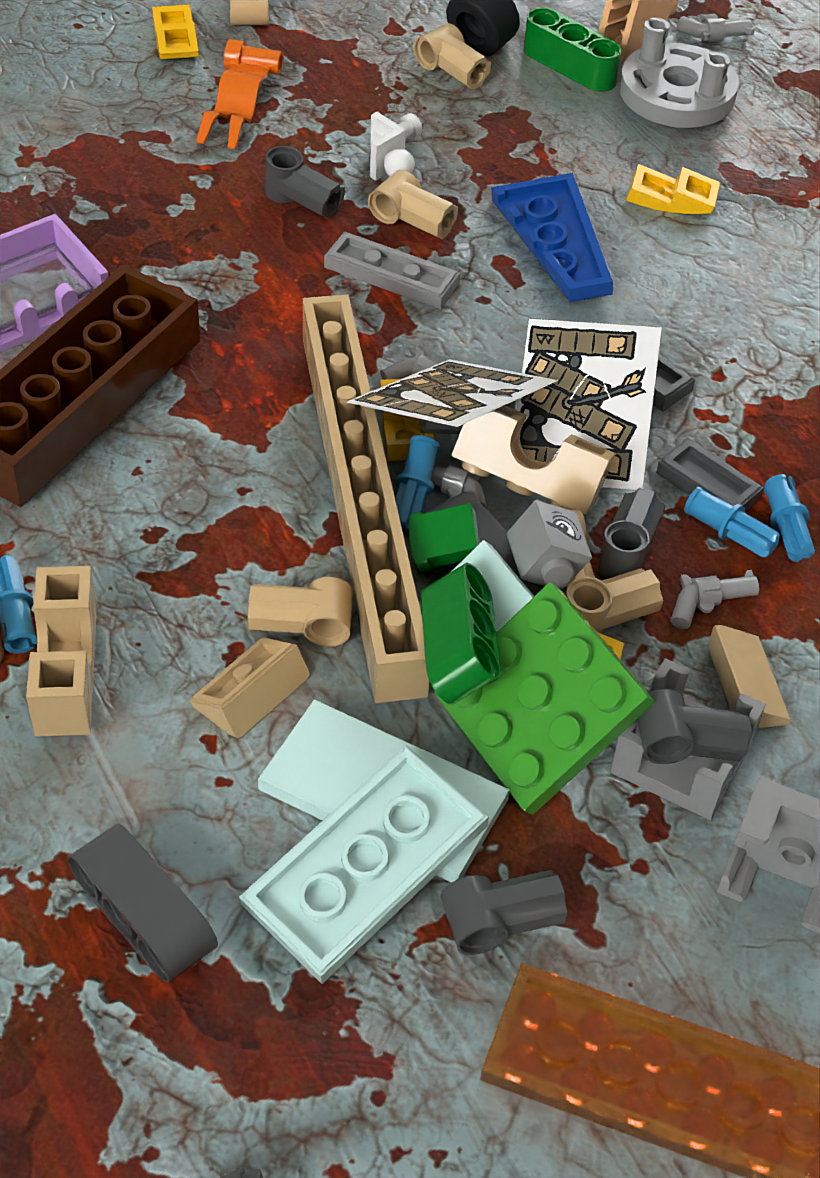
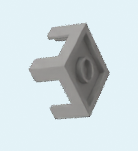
(692, 782)
(779, 837)

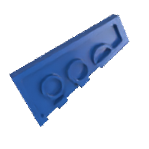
(558, 232)

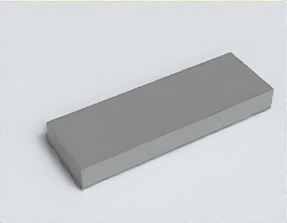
(392, 270)

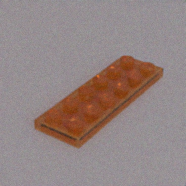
(657, 1078)

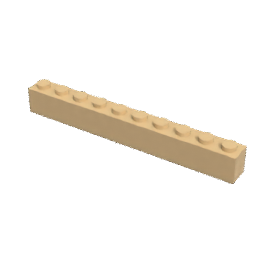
(365, 504)

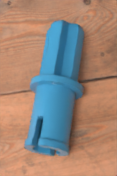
(416, 478)
(789, 517)
(732, 522)
(15, 609)

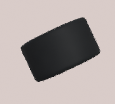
(484, 23)

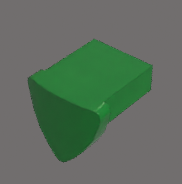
(443, 536)

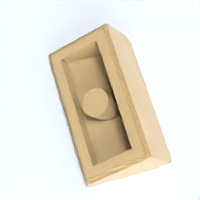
(746, 671)
(252, 686)

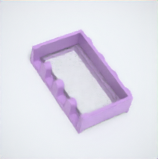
(42, 278)

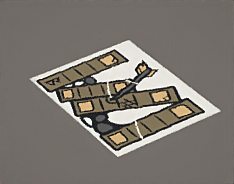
(452, 392)
(600, 392)

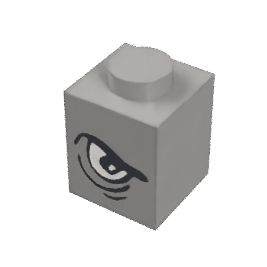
(548, 545)

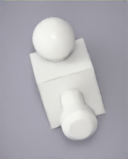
(388, 144)

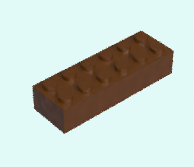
(87, 375)

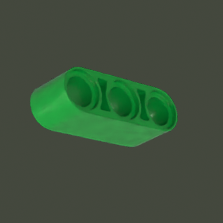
(572, 49)
(459, 634)

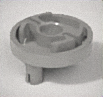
(682, 80)

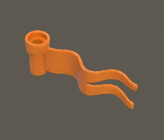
(239, 87)

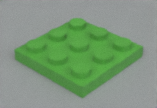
(554, 703)

